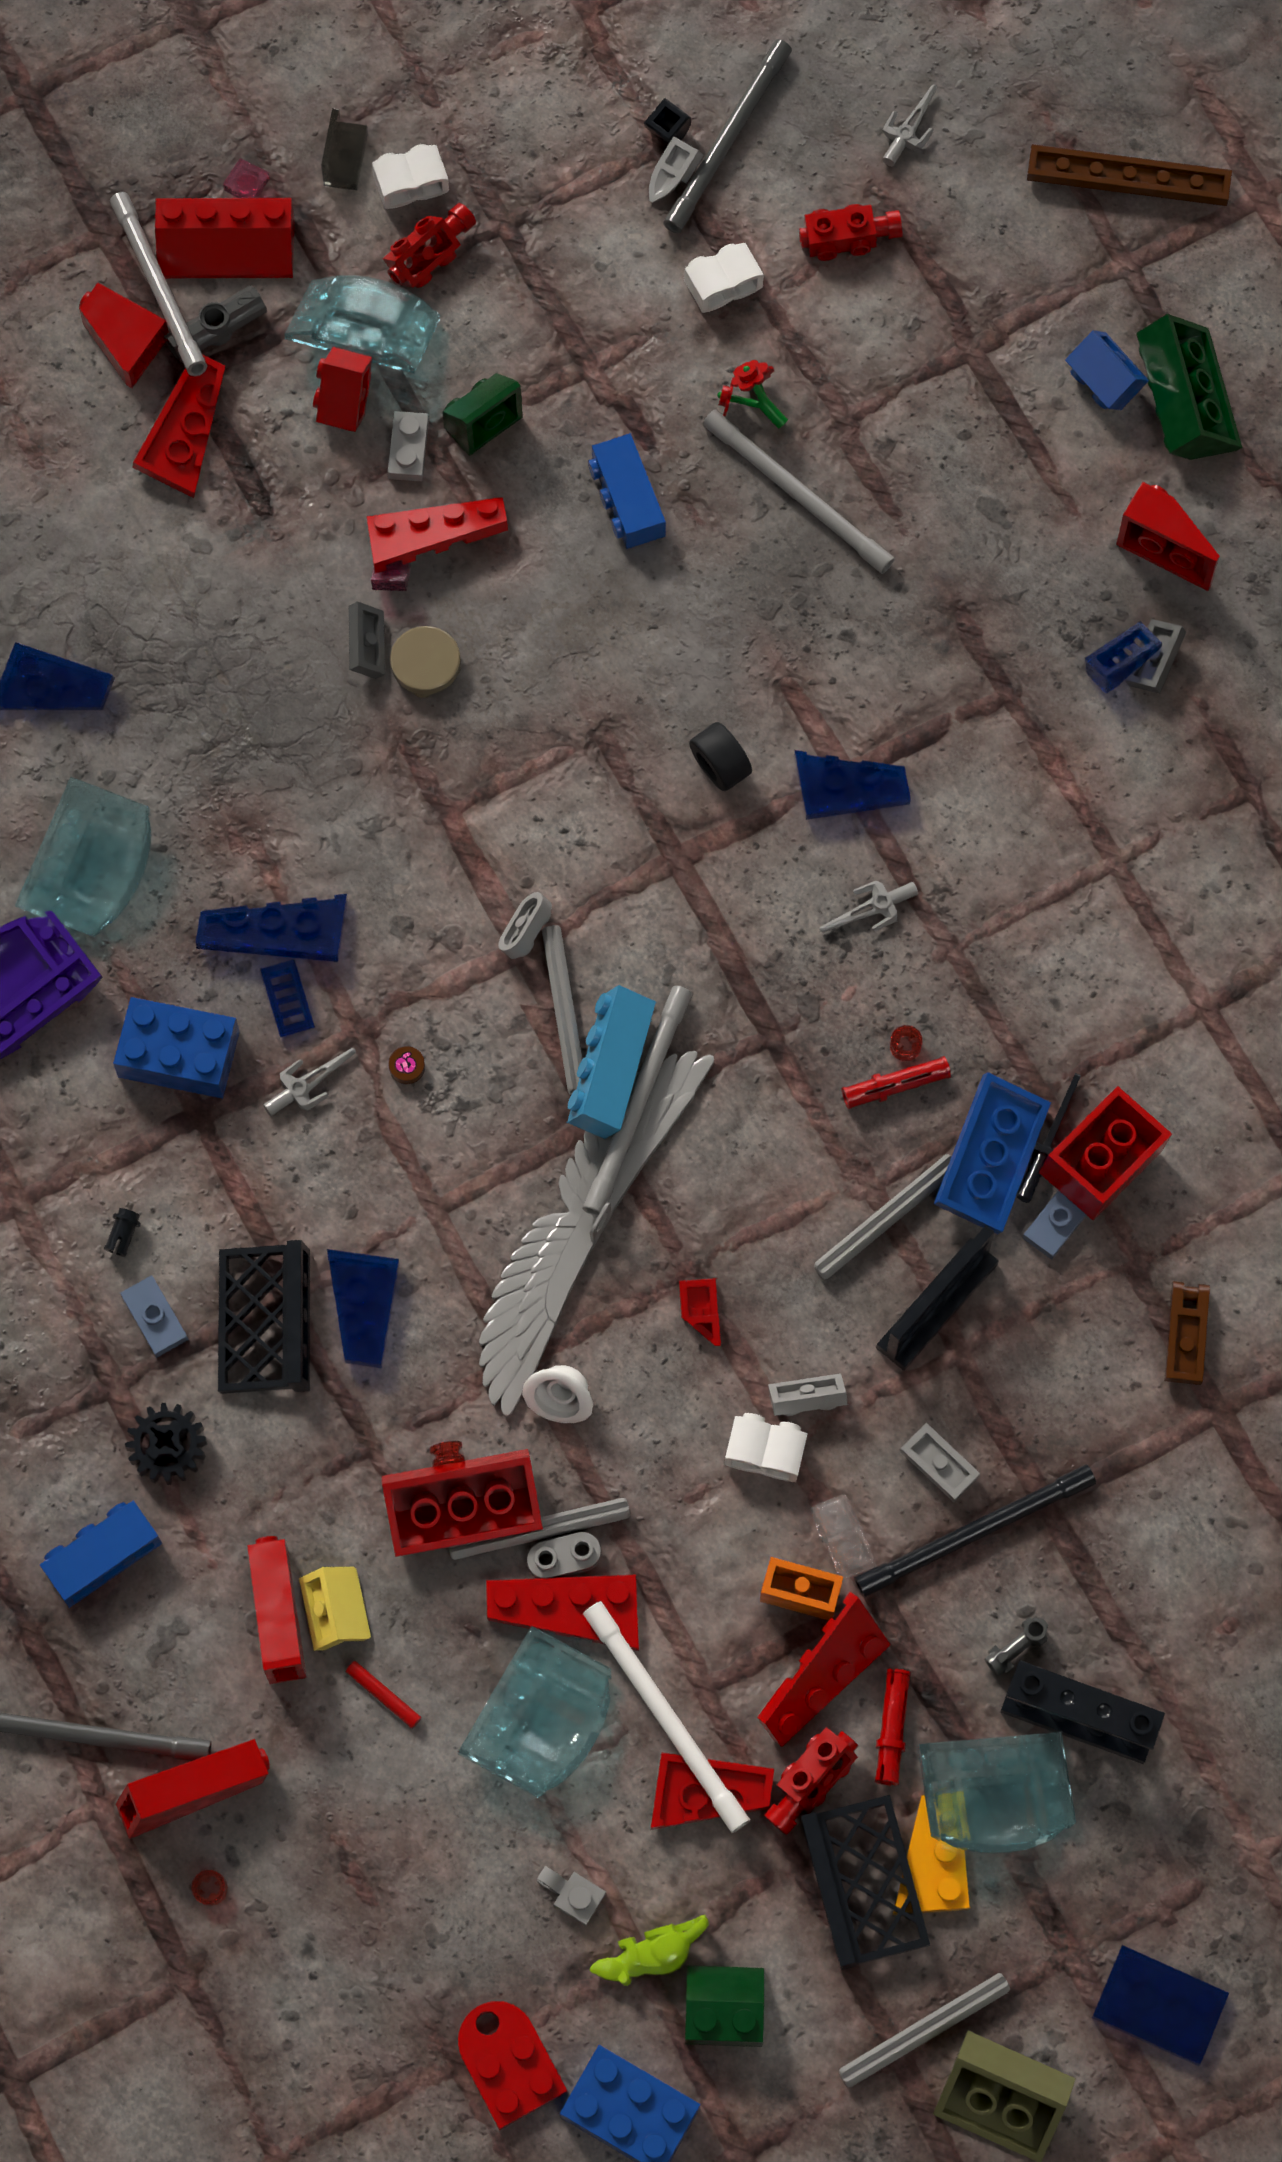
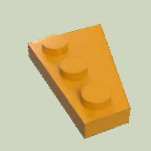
(935, 1869)

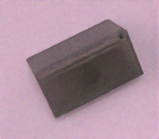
(343, 153)

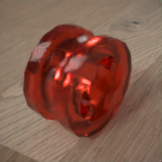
(912, 1033)
(446, 1453)
(205, 1876)

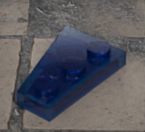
(848, 787)

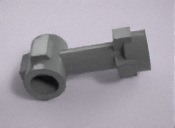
(1033, 1634)

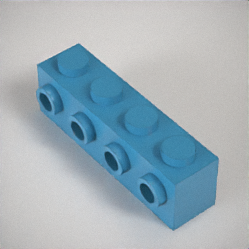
(610, 1061)

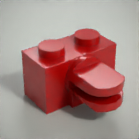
(342, 389)

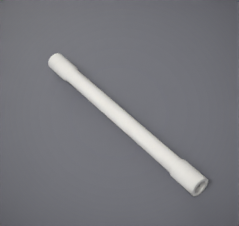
(721, 1797)

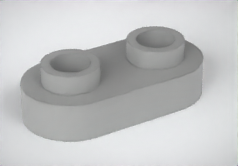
(525, 925)
(564, 1557)

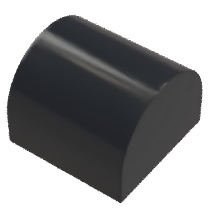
(668, 122)

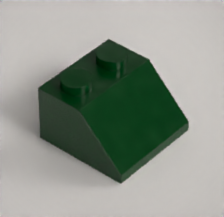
(483, 412)
(724, 2006)

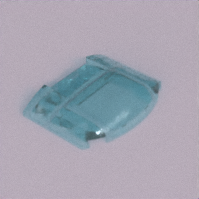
(366, 319)
(89, 859)
(541, 1715)
(997, 1791)

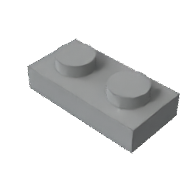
(408, 446)
(807, 1394)
(940, 1462)

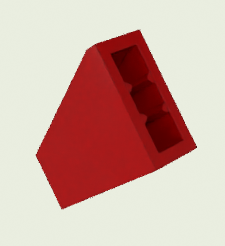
(123, 331)

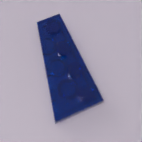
(288, 930)

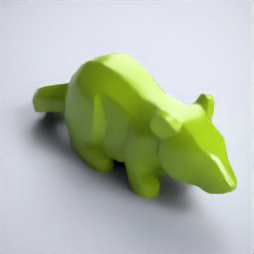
(658, 1954)

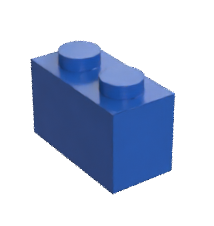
(1106, 371)

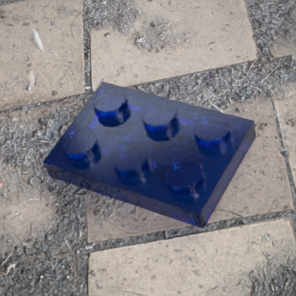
(1160, 2005)

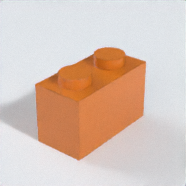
(801, 1588)

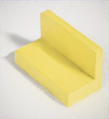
(334, 1606)

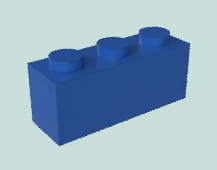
(627, 491)
(100, 1552)

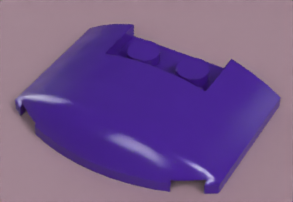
(39, 976)

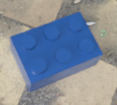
(176, 1047)
(629, 2109)

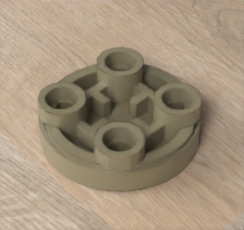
(425, 660)

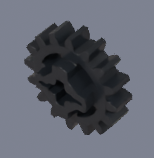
(175, 1431)

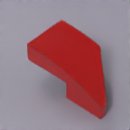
(700, 1307)

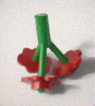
(751, 376)

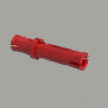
(858, 1095)
(893, 1720)

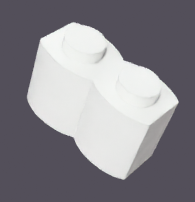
(410, 176)
(723, 277)
(765, 1447)

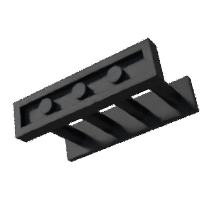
(1082, 1712)

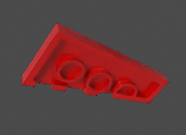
(182, 430)
(560, 1603)

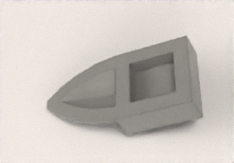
(673, 167)

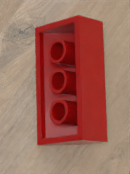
(225, 237)
(461, 1502)

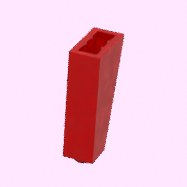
(276, 1610)
(191, 1787)

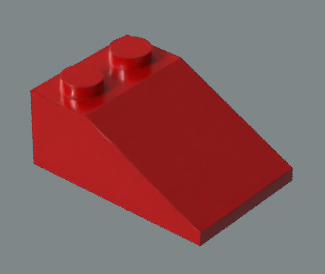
(1166, 536)

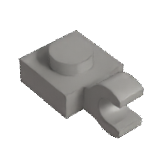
(575, 1897)

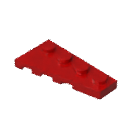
(417, 531)
(834, 1663)

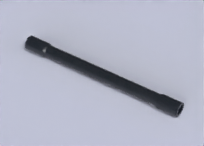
(888, 1573)

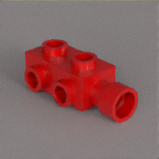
(847, 230)
(423, 257)
(812, 1772)

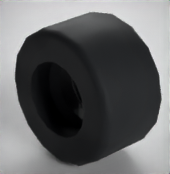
(720, 756)

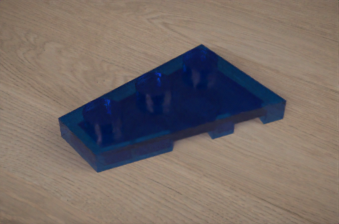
(51, 683)
(364, 1303)

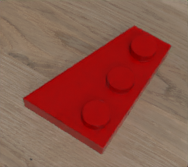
(683, 1799)

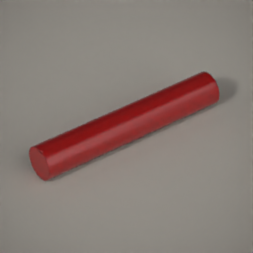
(383, 1694)

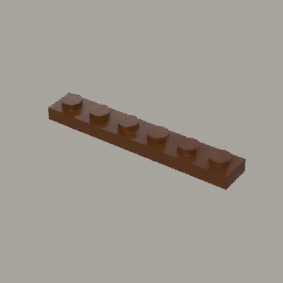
(1129, 175)

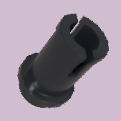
(122, 1230)

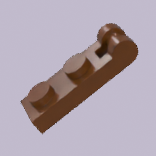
(1187, 1334)

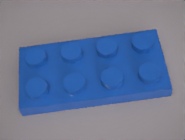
(992, 1153)

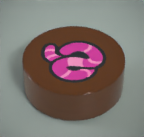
(406, 1065)

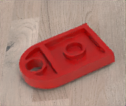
(509, 2064)

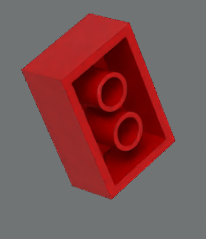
(1105, 1153)

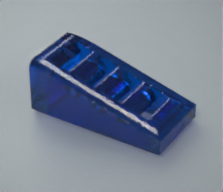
(1117, 673)
(279, 970)

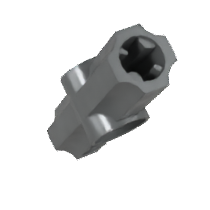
(233, 314)

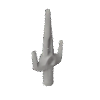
(905, 135)
(881, 902)
(297, 1088)

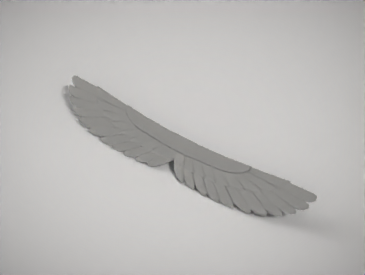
(559, 1246)

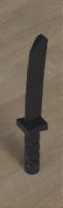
(1042, 1151)

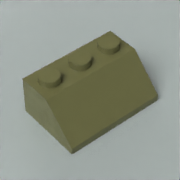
(1004, 2096)

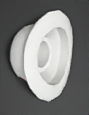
(558, 1394)

